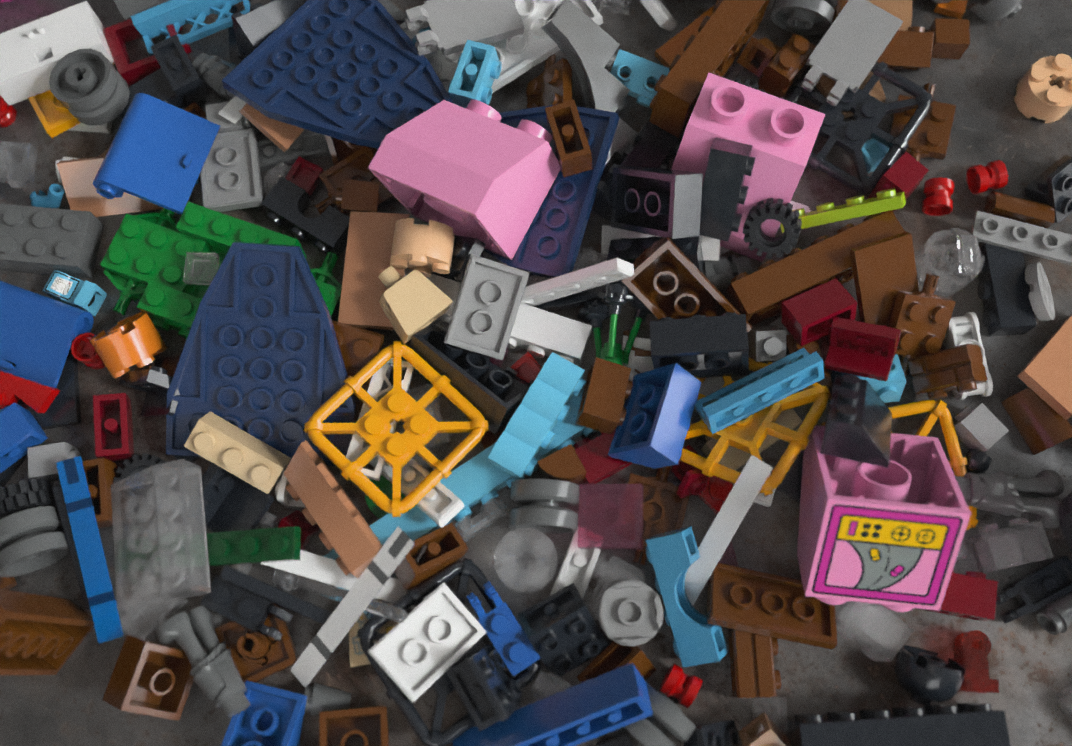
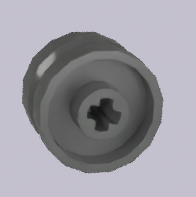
(804, 16)
(89, 87)
(544, 505)
(31, 541)
(665, 718)

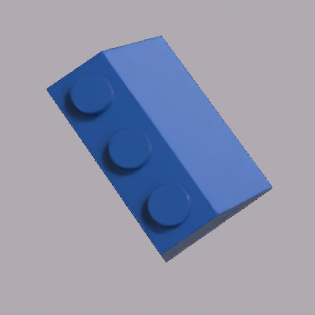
(656, 417)

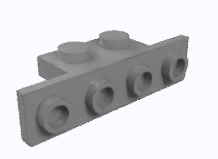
(1022, 237)

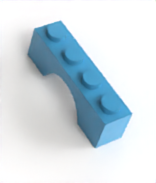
(694, 639)

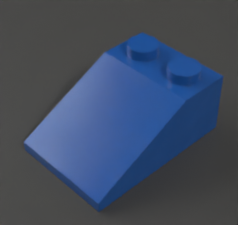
(270, 720)

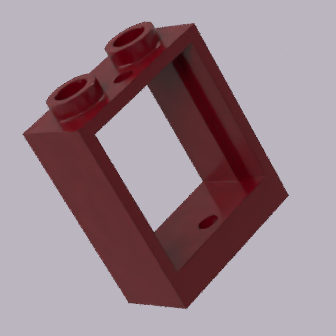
(125, 32)

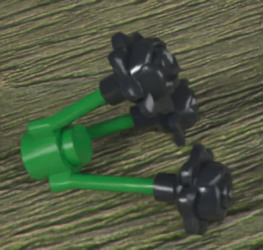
(596, 312)

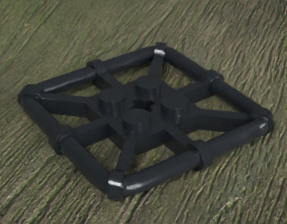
(868, 115)
(443, 684)

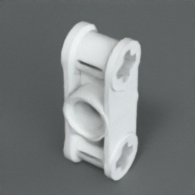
(966, 331)

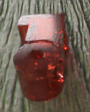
(971, 651)

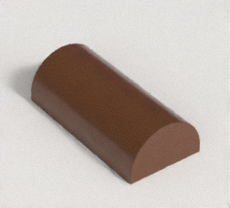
(674, 285)

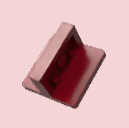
(862, 348)

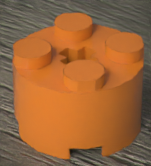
(128, 343)

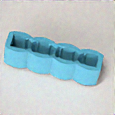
(536, 416)

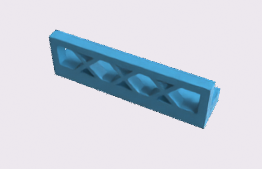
(181, 12)
(760, 389)

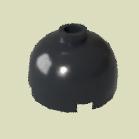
(927, 675)

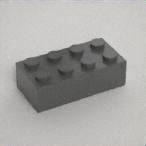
(48, 240)

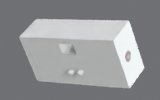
(36, 47)

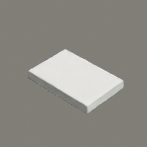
(427, 642)

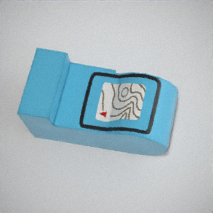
(74, 291)

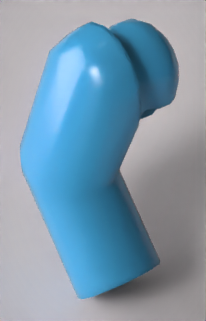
(51, 200)

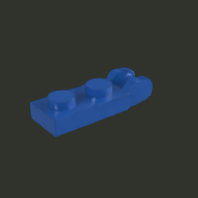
(504, 632)

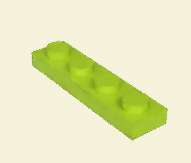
(854, 207)

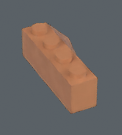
(332, 510)

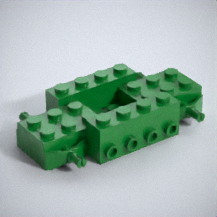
(150, 257)

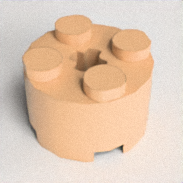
(1046, 89)
(422, 247)

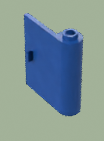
(151, 153)
(37, 333)

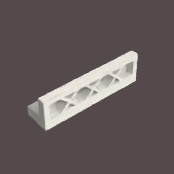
(377, 390)

